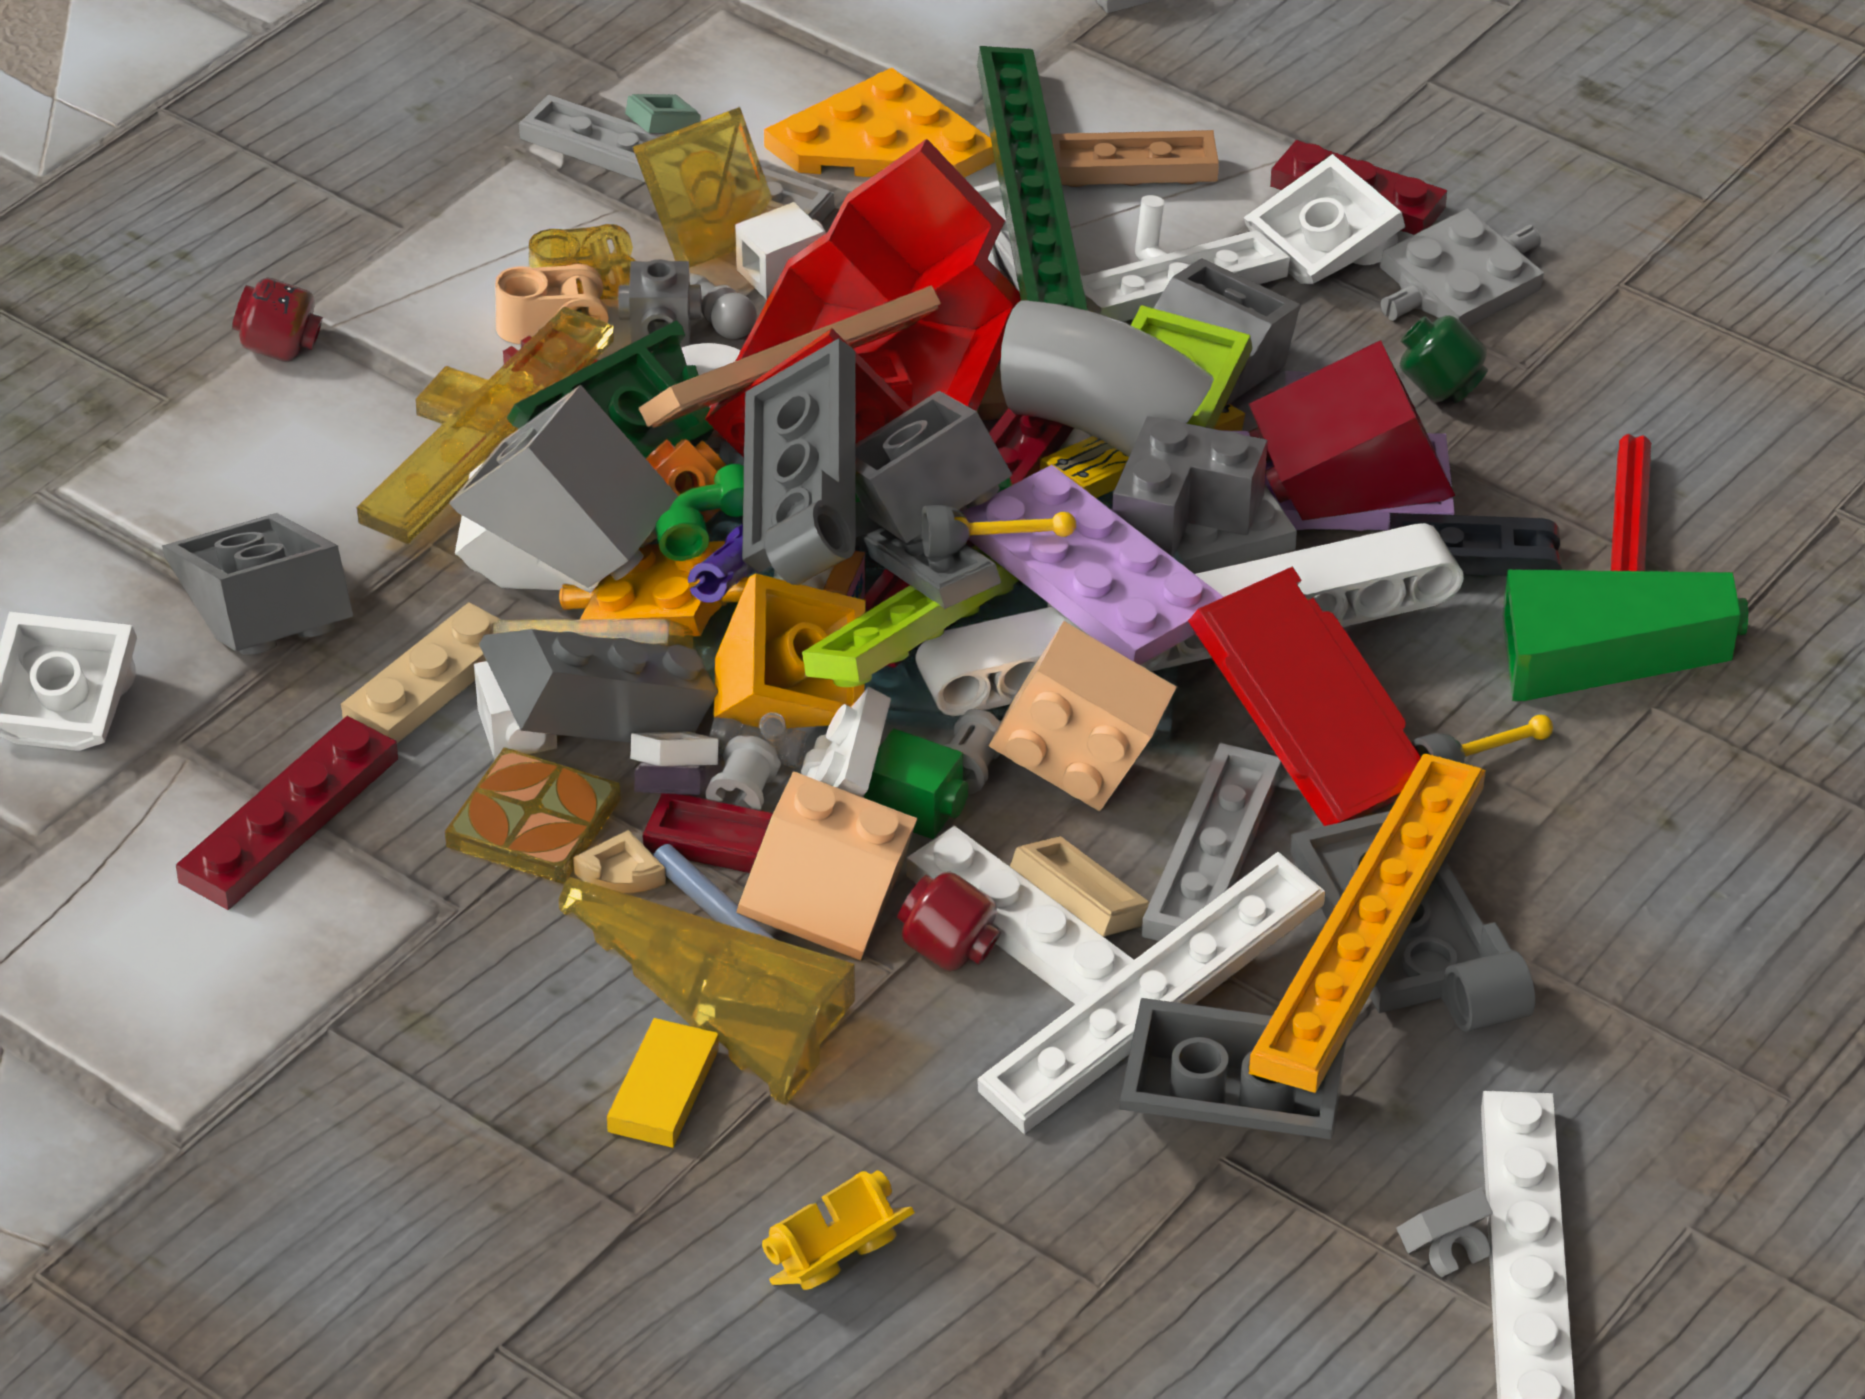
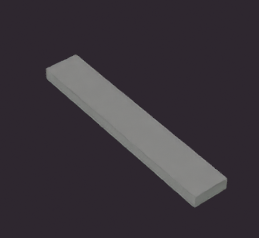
(609, 144)

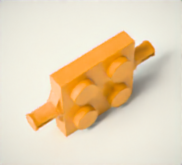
(651, 591)

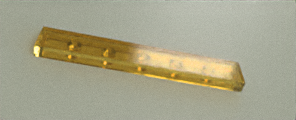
(468, 437)

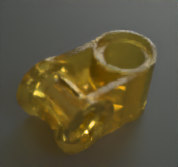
(586, 247)

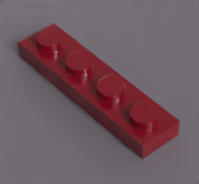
(286, 812)

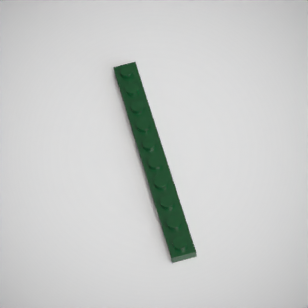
(1029, 178)

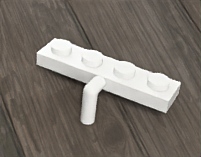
(1125, 288)

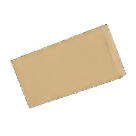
(1080, 885)

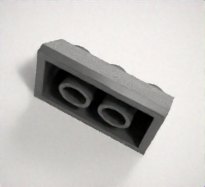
(598, 684)
(1196, 1067)

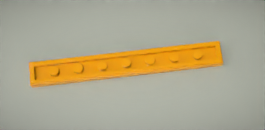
(1366, 924)

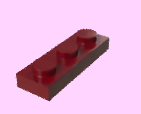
(1415, 199)

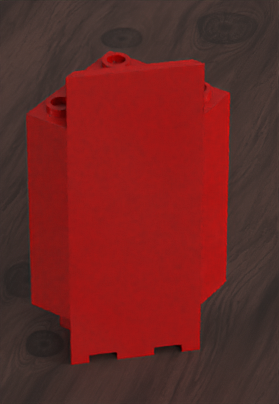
(890, 238)

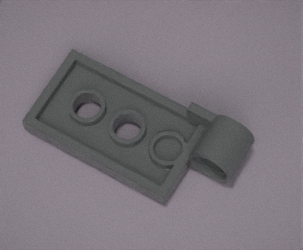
(801, 466)
(1439, 955)

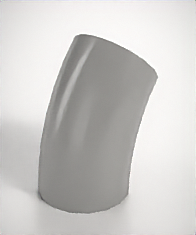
(1095, 373)

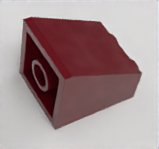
(1348, 440)

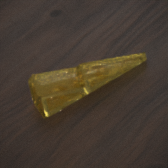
(754, 991)

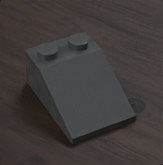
(262, 582)

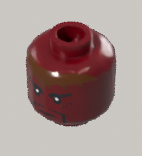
(276, 319)

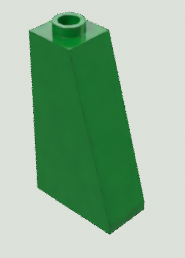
(1615, 626)

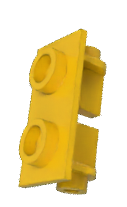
(859, 1223)

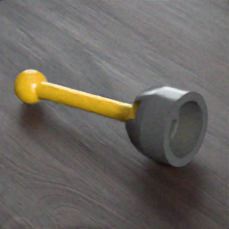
(947, 529)
(1448, 747)

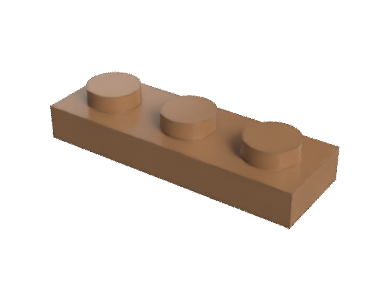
(1136, 157)

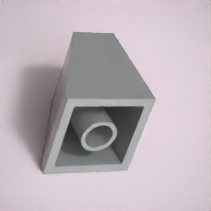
(569, 492)

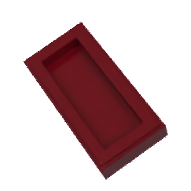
(707, 830)

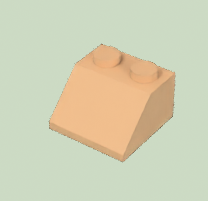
(826, 865)

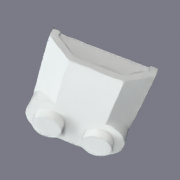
(1328, 221)
(62, 679)

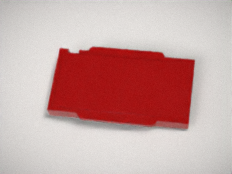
(1310, 696)

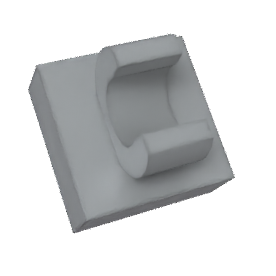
(1446, 1225)

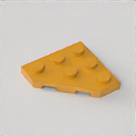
(874, 127)

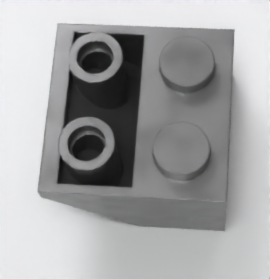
(1235, 303)

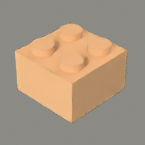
(1082, 716)

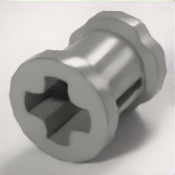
(975, 746)
(747, 768)

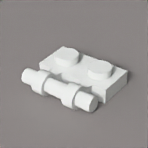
(851, 744)

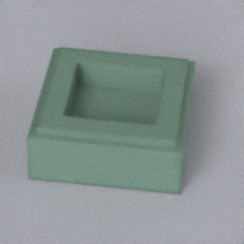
(660, 112)

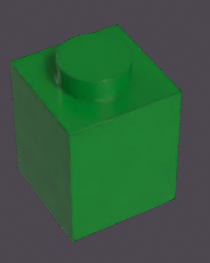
(919, 781)

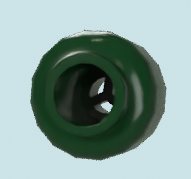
(1443, 358)

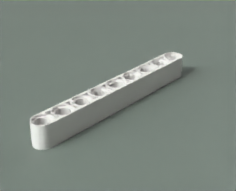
(1351, 578)

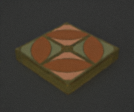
(533, 815)

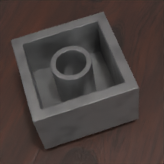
(926, 459)

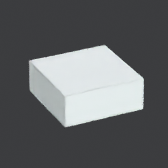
(674, 748)

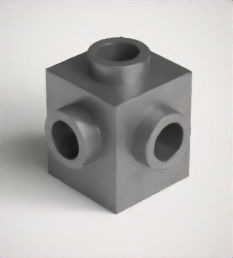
(659, 296)

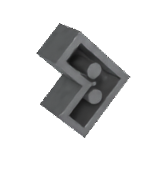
(1192, 477)

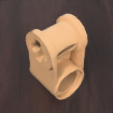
(533, 296)

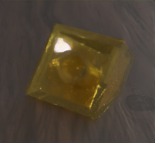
(704, 184)

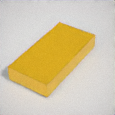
(663, 1082)

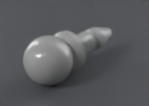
(727, 310)

